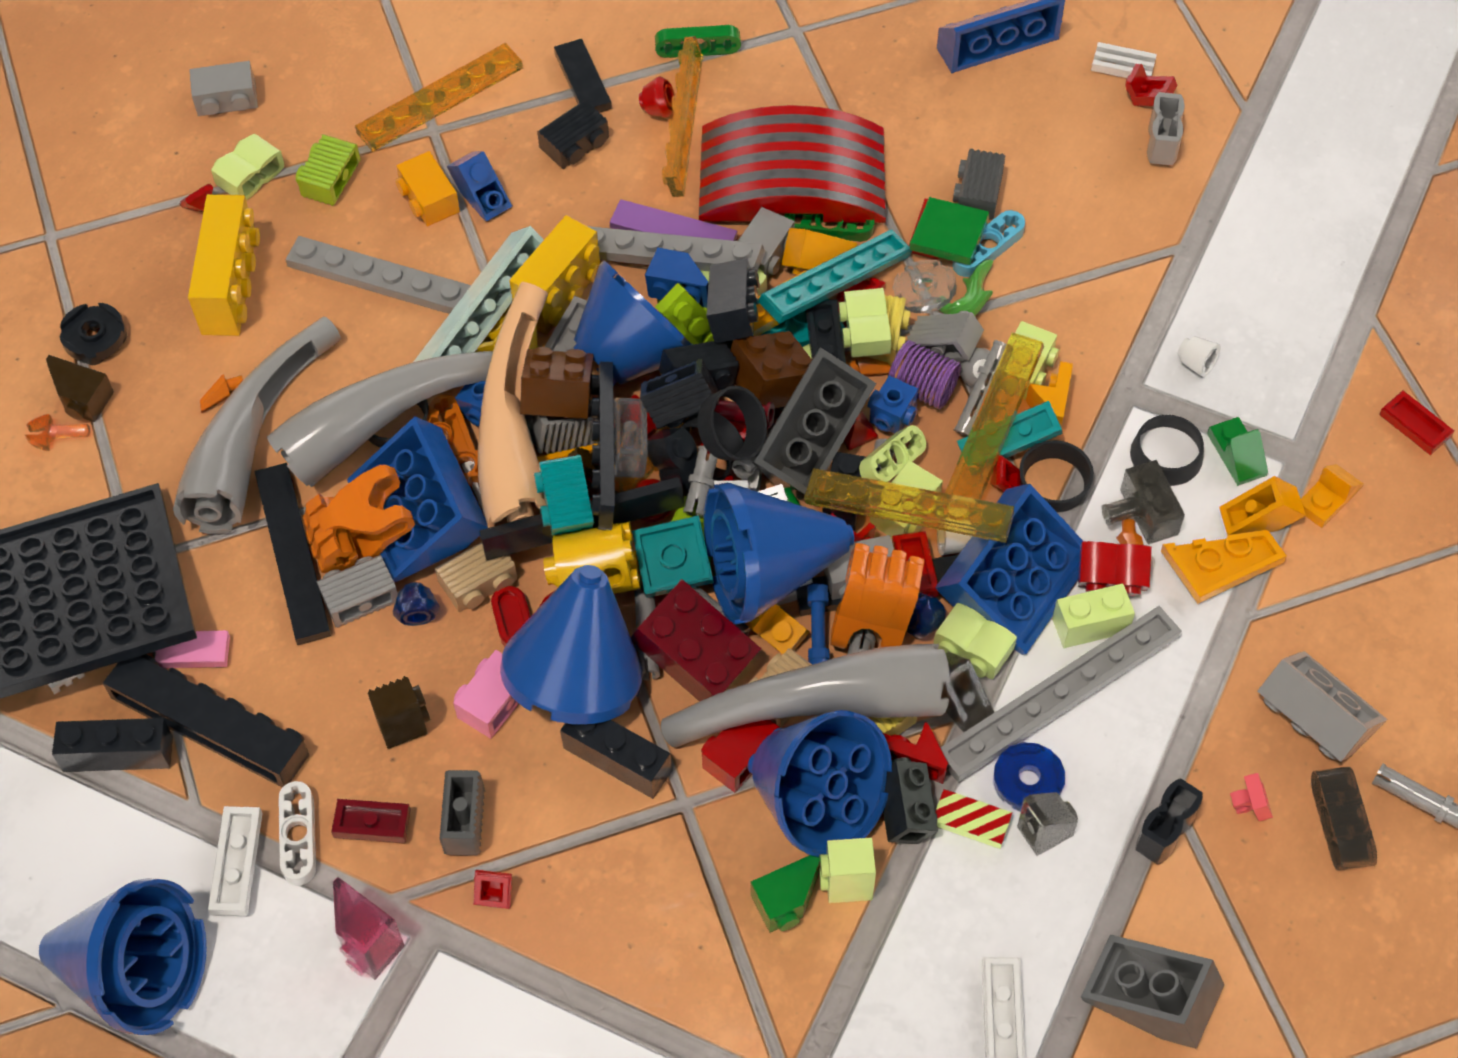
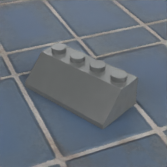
(813, 422)

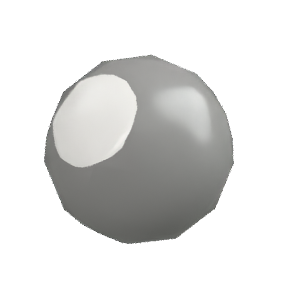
(969, 369)

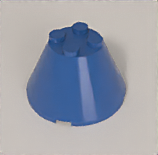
(624, 328)
(824, 778)

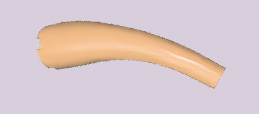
(504, 443)

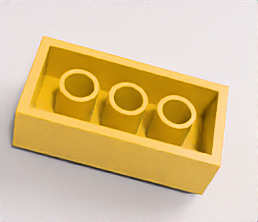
(223, 265)

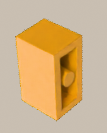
(427, 188)

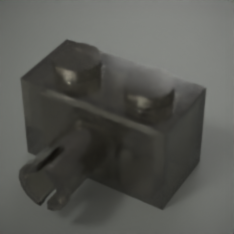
(1149, 501)

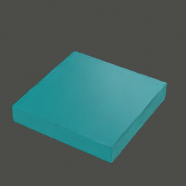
(671, 554)

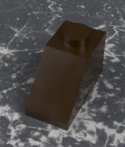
(80, 389)

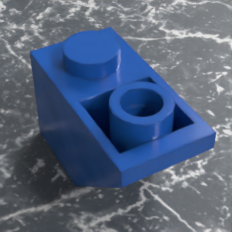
(479, 184)
(675, 267)

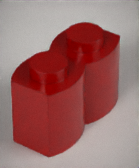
(1114, 564)

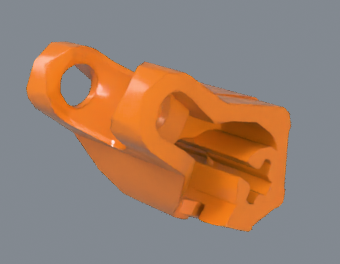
(355, 520)
(877, 595)

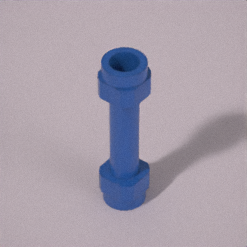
(817, 598)

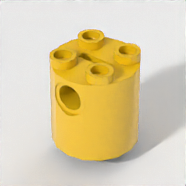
(605, 549)

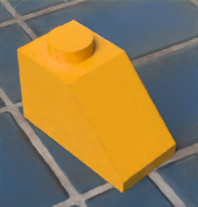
(809, 249)
(1264, 507)

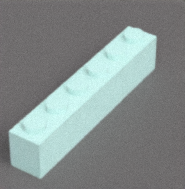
(484, 300)

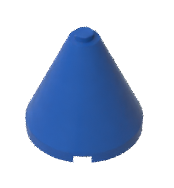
(766, 547)
(574, 654)
(132, 955)

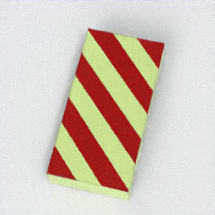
(972, 818)

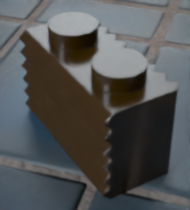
(399, 711)

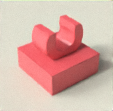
(1253, 798)

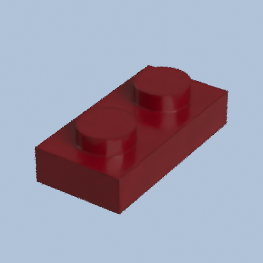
(371, 820)

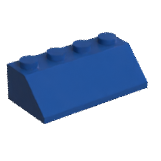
(1000, 33)

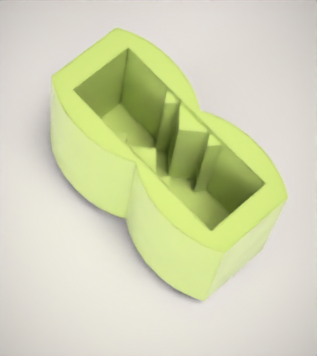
(247, 166)
(866, 322)
(977, 639)

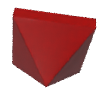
(197, 199)
(860, 433)
(1005, 474)
(492, 889)

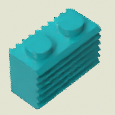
(565, 495)

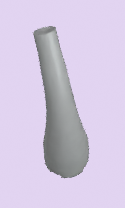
(344, 420)
(221, 463)
(868, 682)

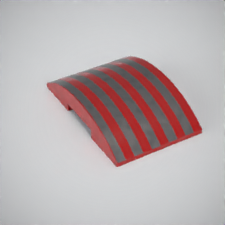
(792, 164)

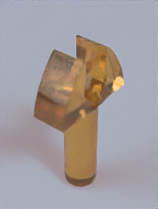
(51, 431)

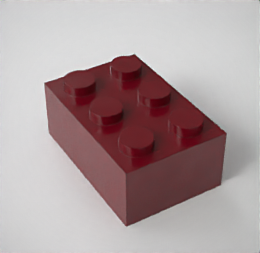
(694, 642)

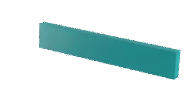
(834, 276)

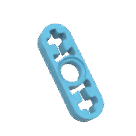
(994, 232)

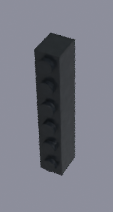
(208, 719)

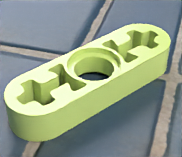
(903, 454)

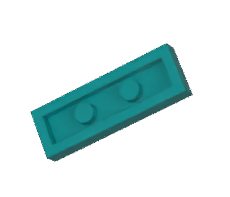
(1028, 430)

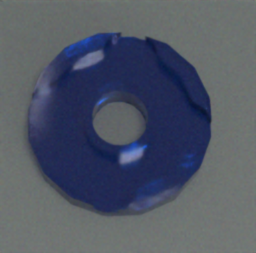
(1023, 758)

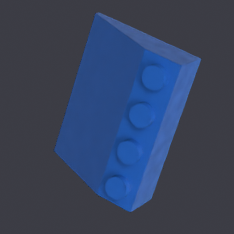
(433, 491)
(1020, 578)

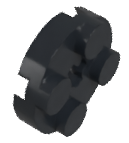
(96, 347)

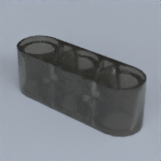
(1343, 818)

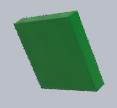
(949, 231)

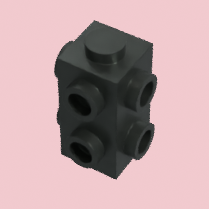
(909, 806)

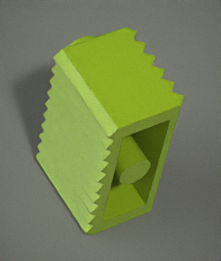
(327, 169)

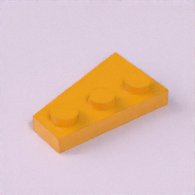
(1221, 564)

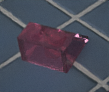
(365, 931)

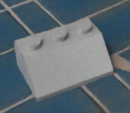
(1320, 706)

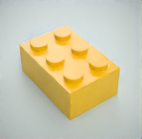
(561, 267)

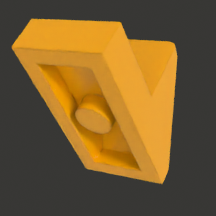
(1055, 393)
(1329, 494)
(779, 629)

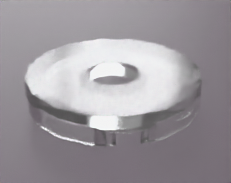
(927, 299)

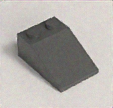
(1155, 989)

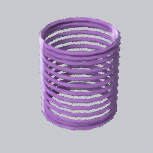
(914, 374)

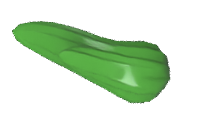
(975, 295)

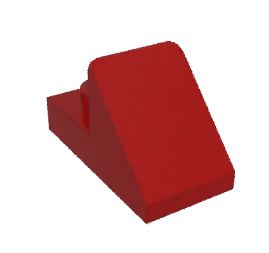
(925, 751)

